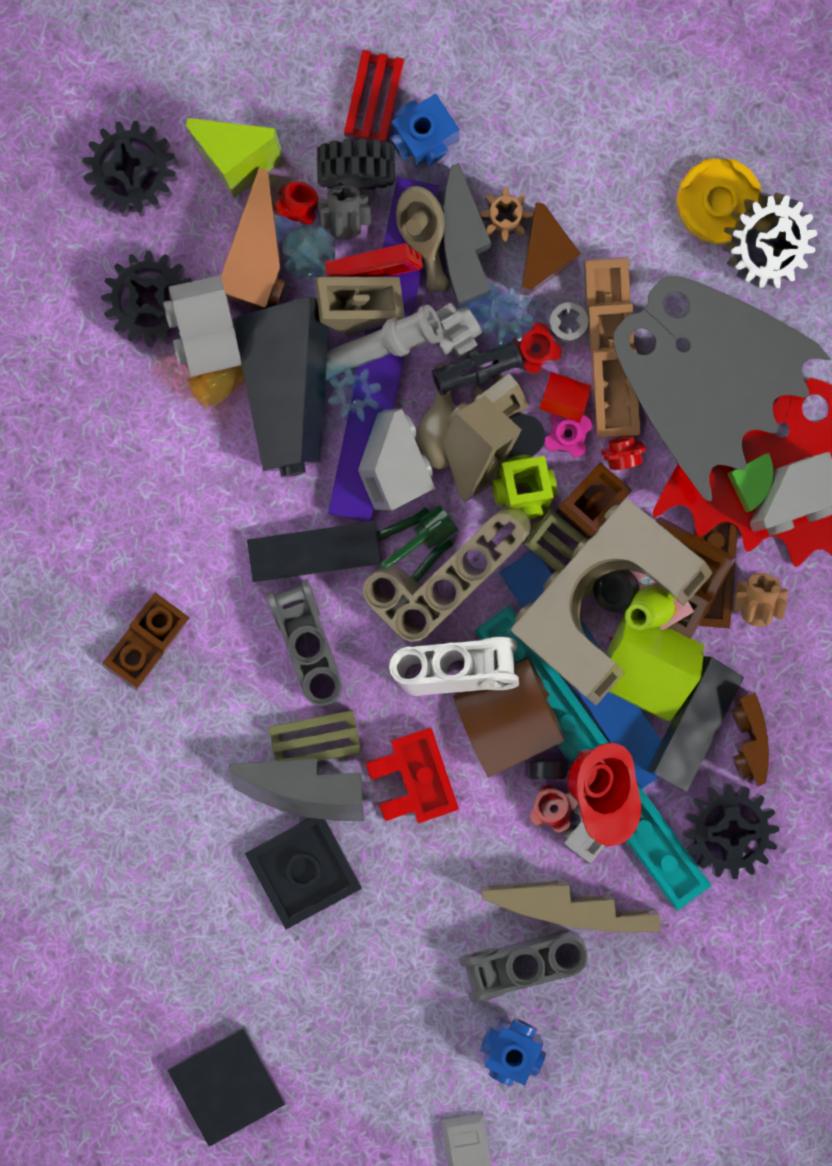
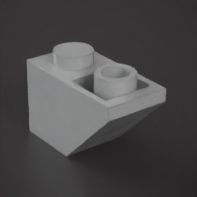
(392, 463)
(796, 492)

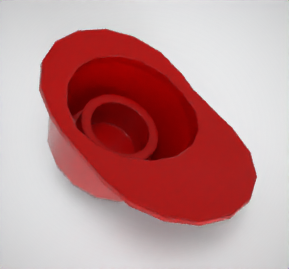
(606, 793)

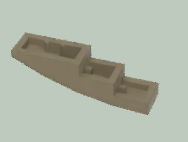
(553, 904)

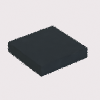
(303, 871)
(226, 1086)

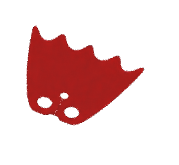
(803, 441)

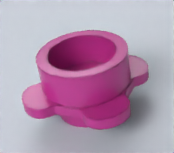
(574, 444)

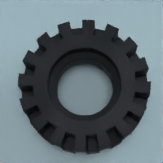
(356, 164)

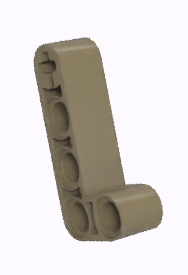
(456, 570)

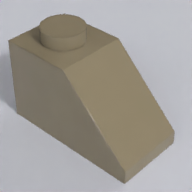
(478, 445)

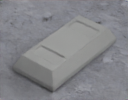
(466, 1141)

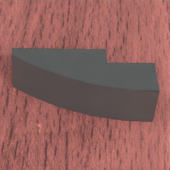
(463, 242)
(300, 790)

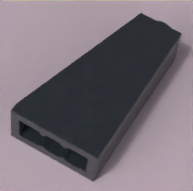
(285, 382)

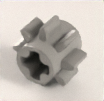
(458, 330)

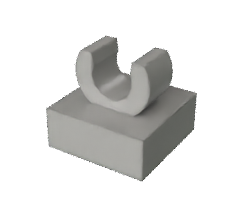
(581, 842)

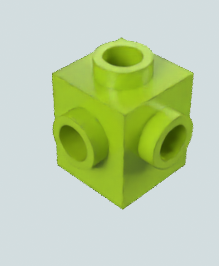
(533, 475)

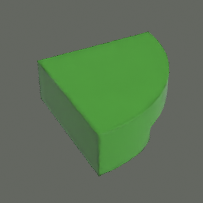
(753, 482)

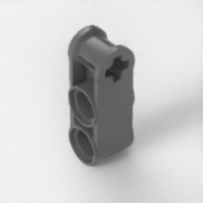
(301, 620)
(504, 978)

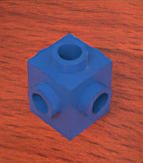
(428, 117)
(510, 1036)

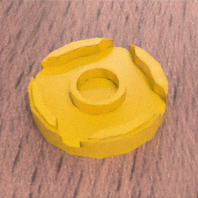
(708, 210)

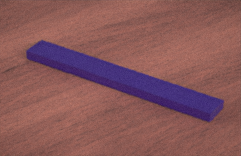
(349, 494)

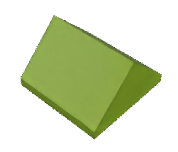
(235, 150)
(657, 667)

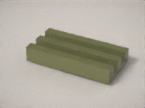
(539, 529)
(278, 746)

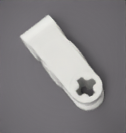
(486, 667)

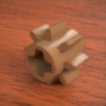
(505, 203)
(760, 599)

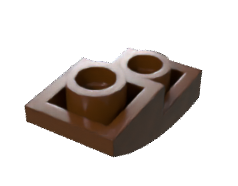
(145, 641)
(753, 752)

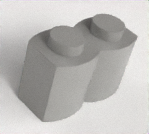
(204, 326)

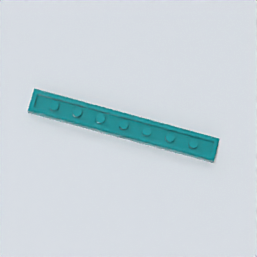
(653, 839)

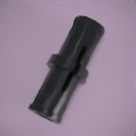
(503, 358)

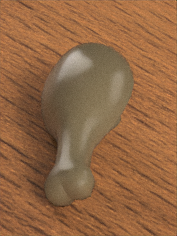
(422, 228)
(433, 429)

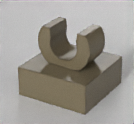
(505, 395)

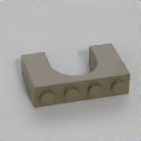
(623, 542)

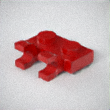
(423, 776)

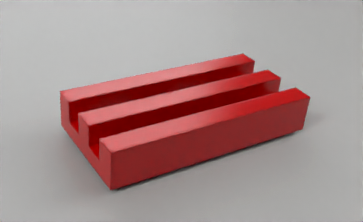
(381, 61)
(377, 263)

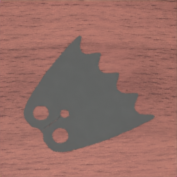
(722, 384)

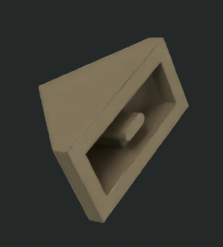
(358, 302)

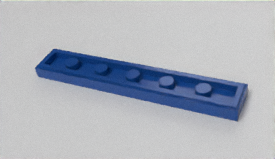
(617, 718)

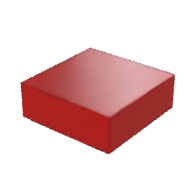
(565, 397)

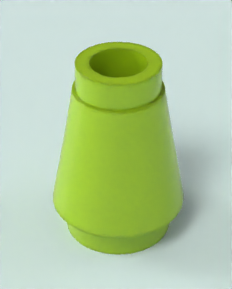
(650, 608)

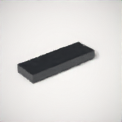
(314, 551)
(695, 725)

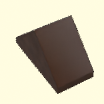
(548, 250)
(592, 499)

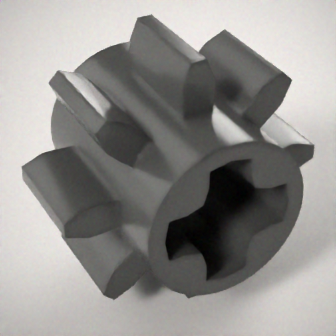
(344, 212)

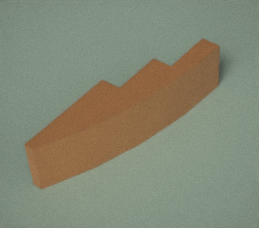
(606, 307)

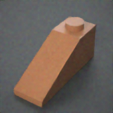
(254, 263)

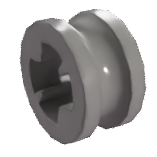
(581, 322)

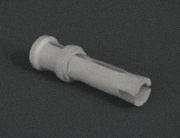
(395, 338)

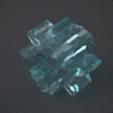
(308, 251)
(509, 304)
(351, 382)

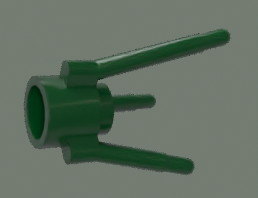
(434, 529)

